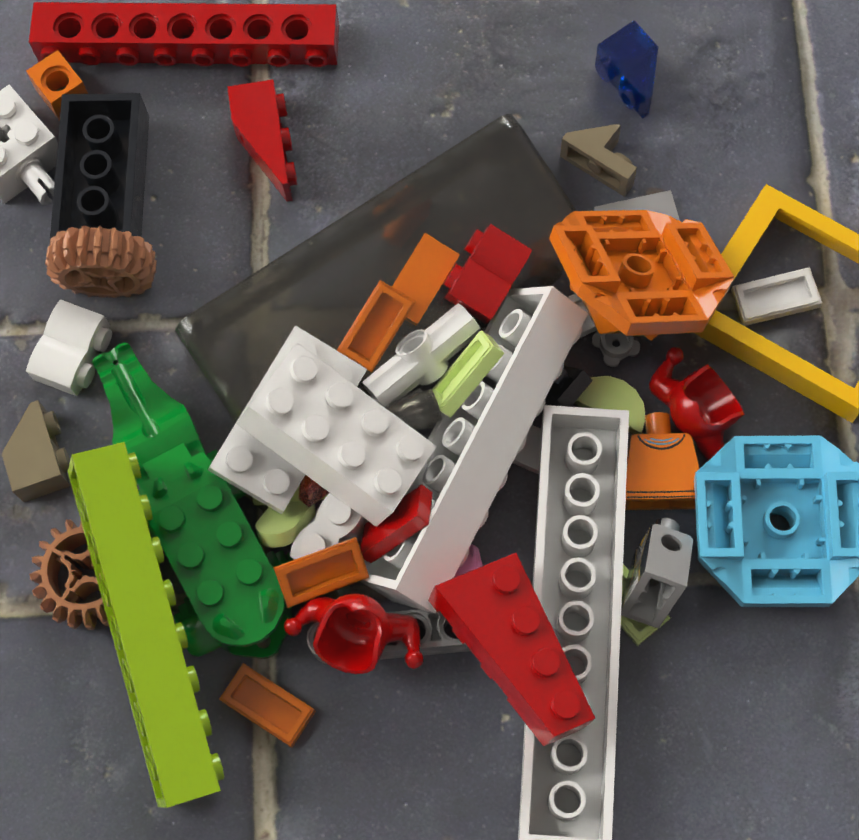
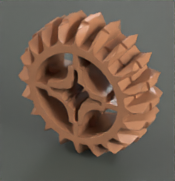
(100, 262)
(77, 586)

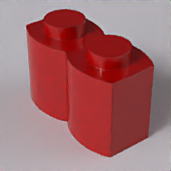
(487, 273)

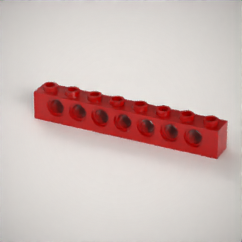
(168, 22)

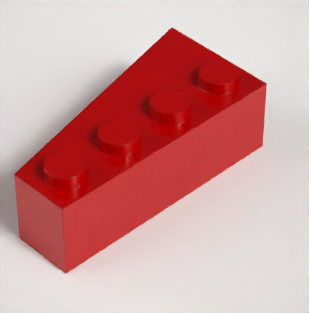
(516, 645)

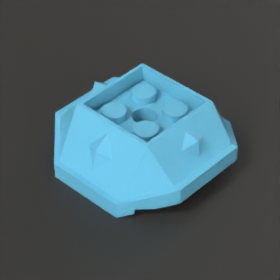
(784, 476)

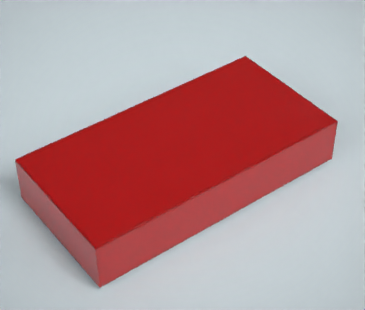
(405, 521)

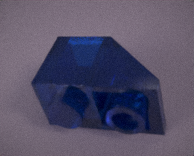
(630, 65)

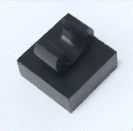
(568, 387)

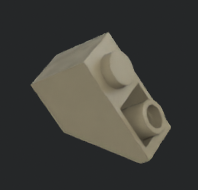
(34, 457)

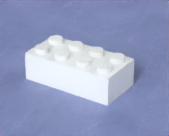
(337, 435)

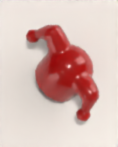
(698, 403)
(356, 632)

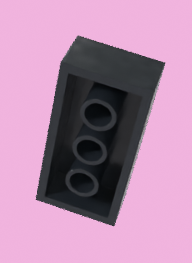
(101, 163)

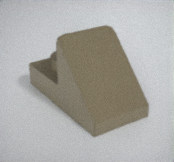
(593, 154)

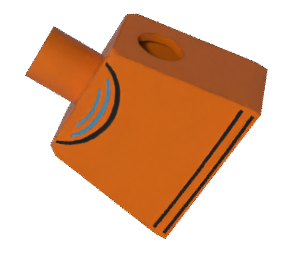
(660, 467)

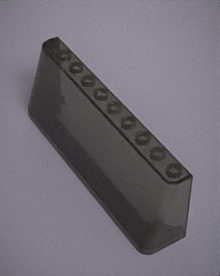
(330, 276)

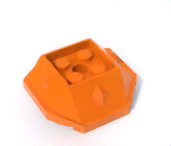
(642, 271)

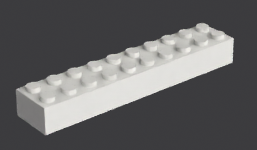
(579, 585)

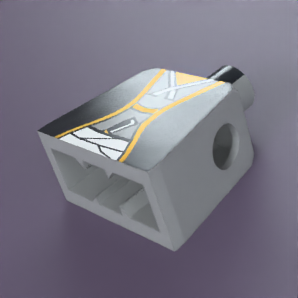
(664, 557)

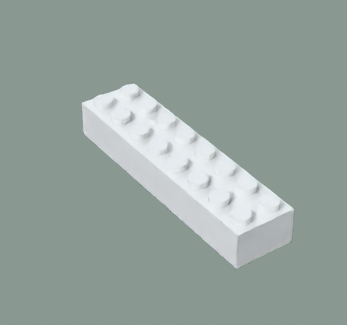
(481, 442)

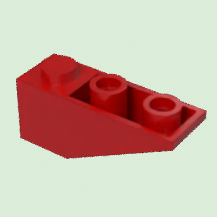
(258, 127)

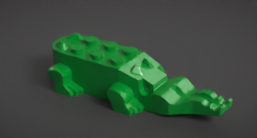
(196, 516)

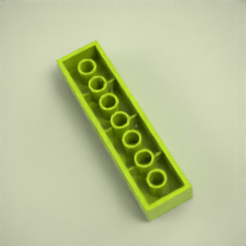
(143, 625)

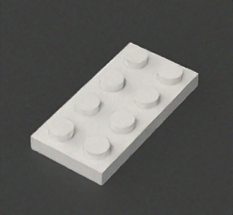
(250, 463)

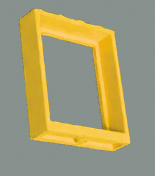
(758, 350)

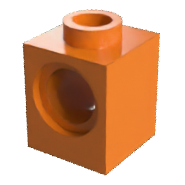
(51, 75)

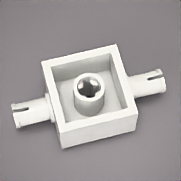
(25, 150)

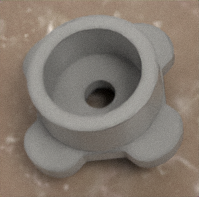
(612, 354)

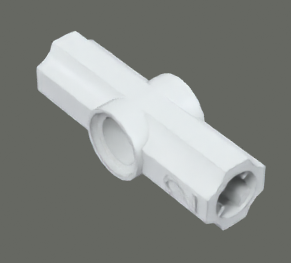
(422, 356)

